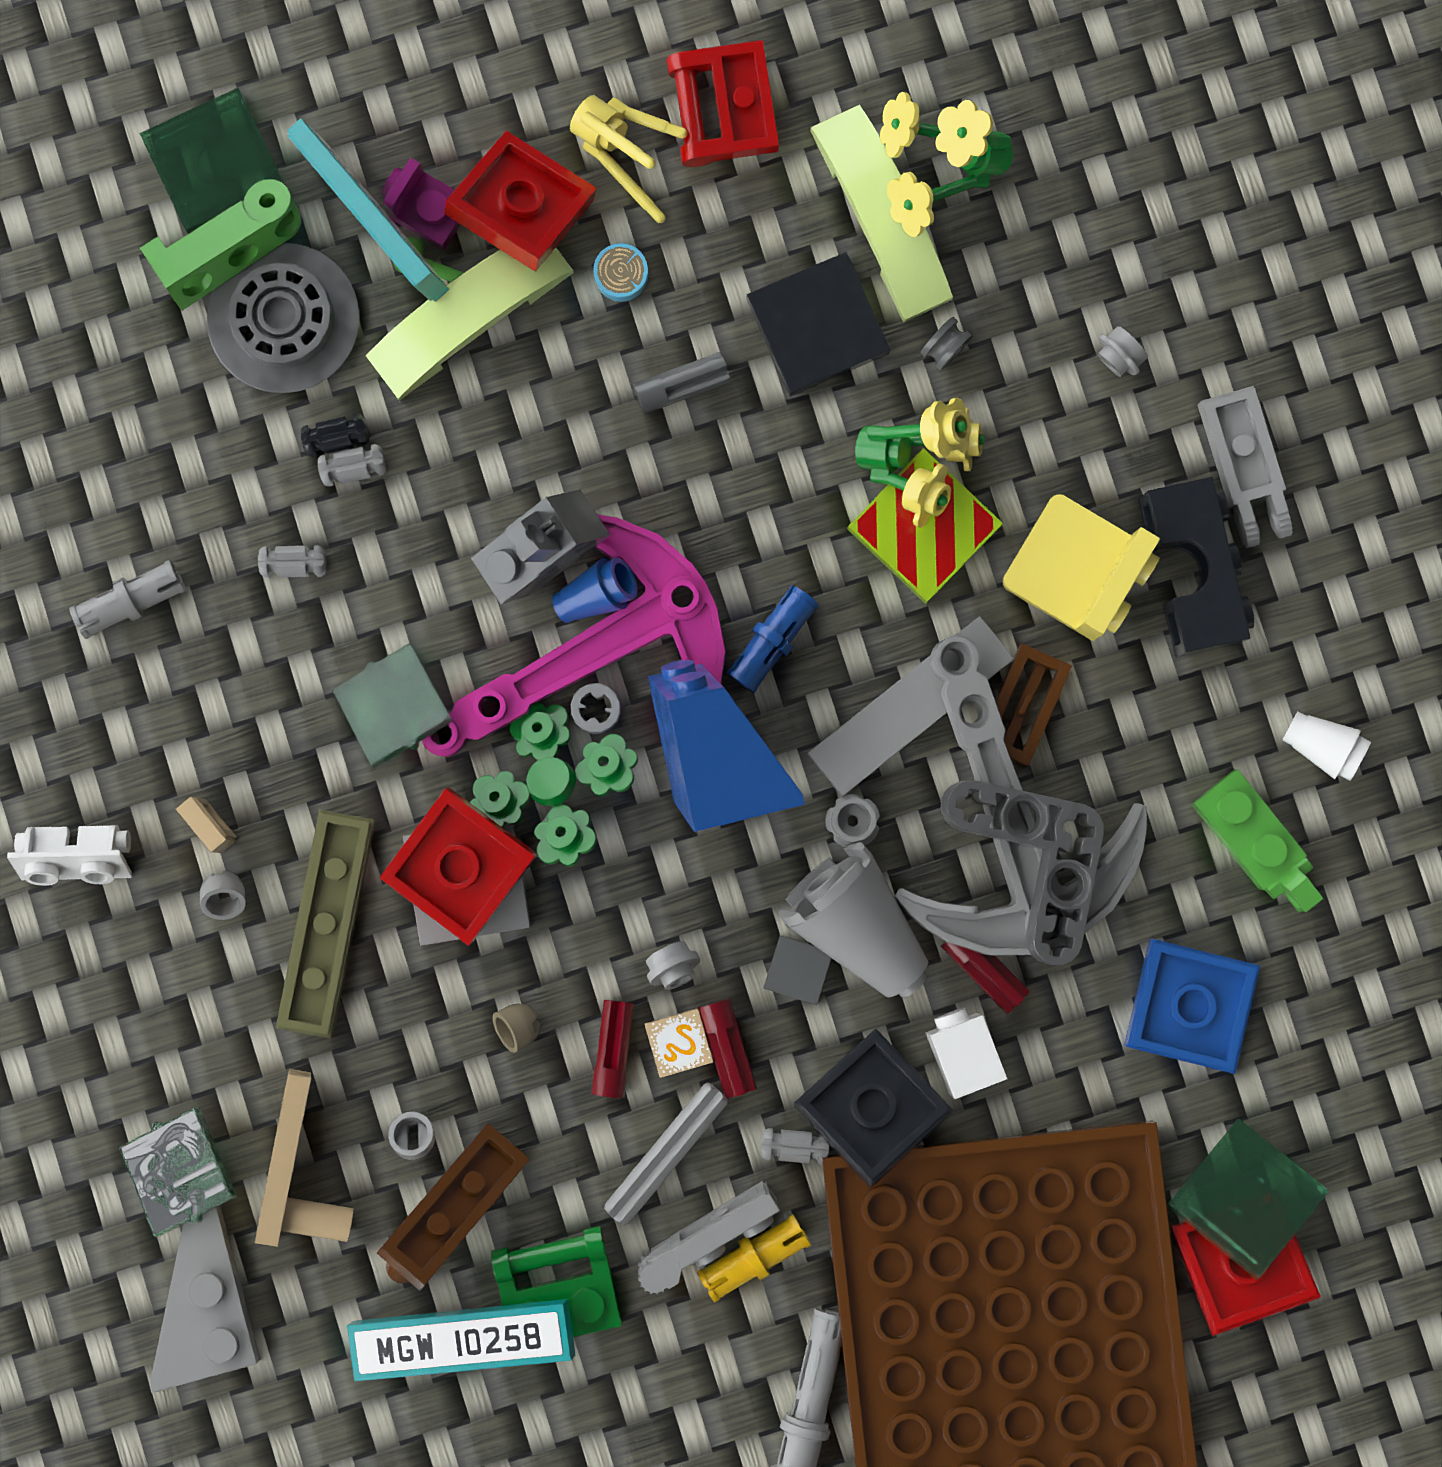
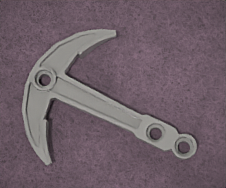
(1004, 928)

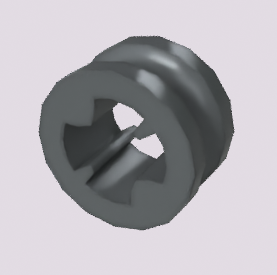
(946, 344)

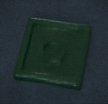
(209, 157)
(1247, 1198)

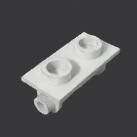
(45, 854)

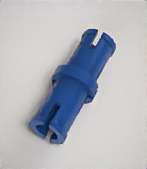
(772, 638)

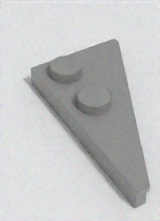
(206, 1313)

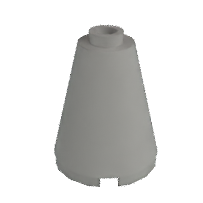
(858, 922)

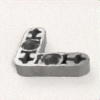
(1049, 836)

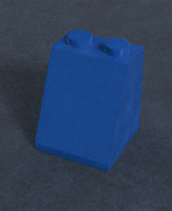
(713, 753)

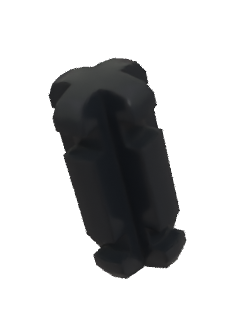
(334, 435)

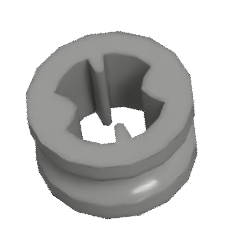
(599, 692)

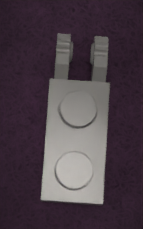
(1246, 461)
(705, 1237)

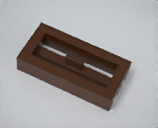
(1042, 662)

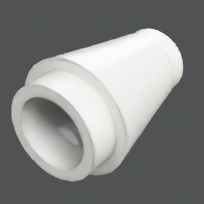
(1327, 744)

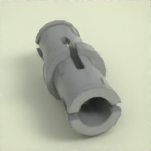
(127, 599)

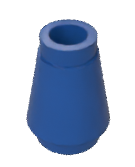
(597, 591)

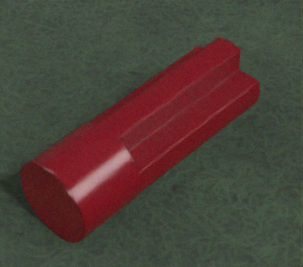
(989, 975)
(613, 1046)
(727, 1048)

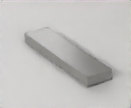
(899, 714)

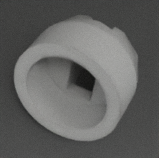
(210, 896)
(400, 1139)

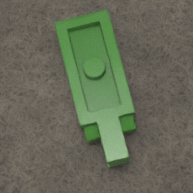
(1258, 840)

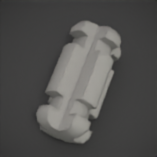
(351, 465)
(292, 561)
(794, 1146)

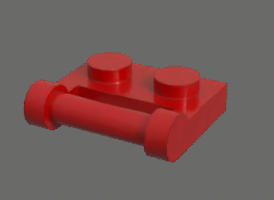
(741, 102)

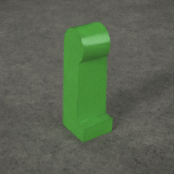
(225, 243)

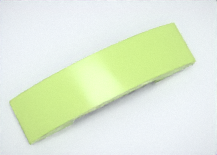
(864, 170)
(471, 306)

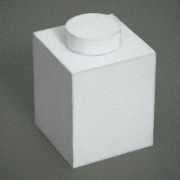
(965, 1053)

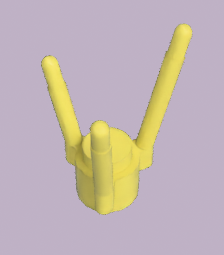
(603, 128)

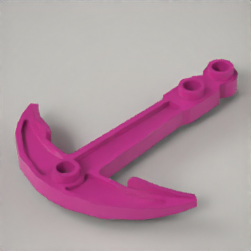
(620, 634)

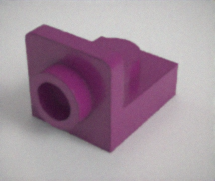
(419, 203)

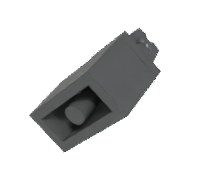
(540, 545)

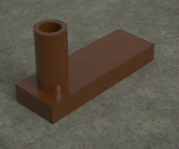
(451, 1208)

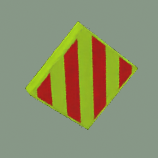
(930, 554)

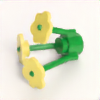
(961, 134)

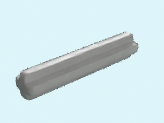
(666, 1154)

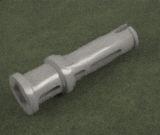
(806, 1423)

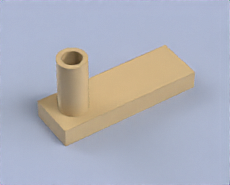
(291, 1214)

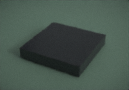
(818, 324)
(873, 1108)

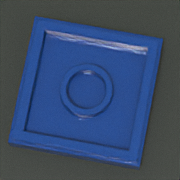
(1192, 1005)

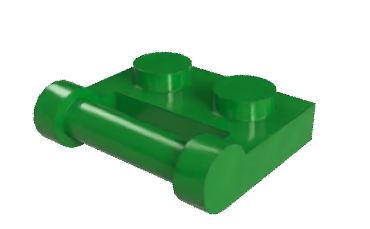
(589, 1295)

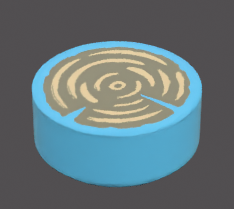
(621, 272)

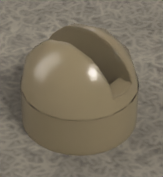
(516, 1026)

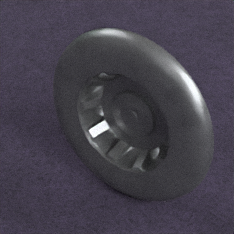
(282, 318)

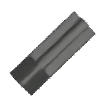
(682, 383)

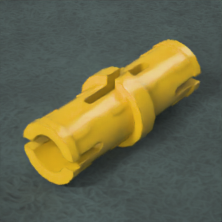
(753, 1258)

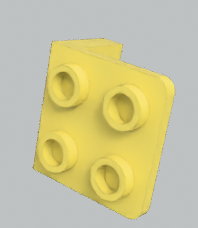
(1080, 567)

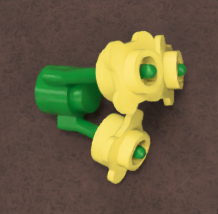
(942, 430)

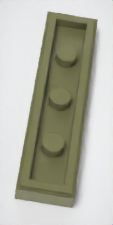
(325, 924)

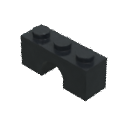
(1192, 520)

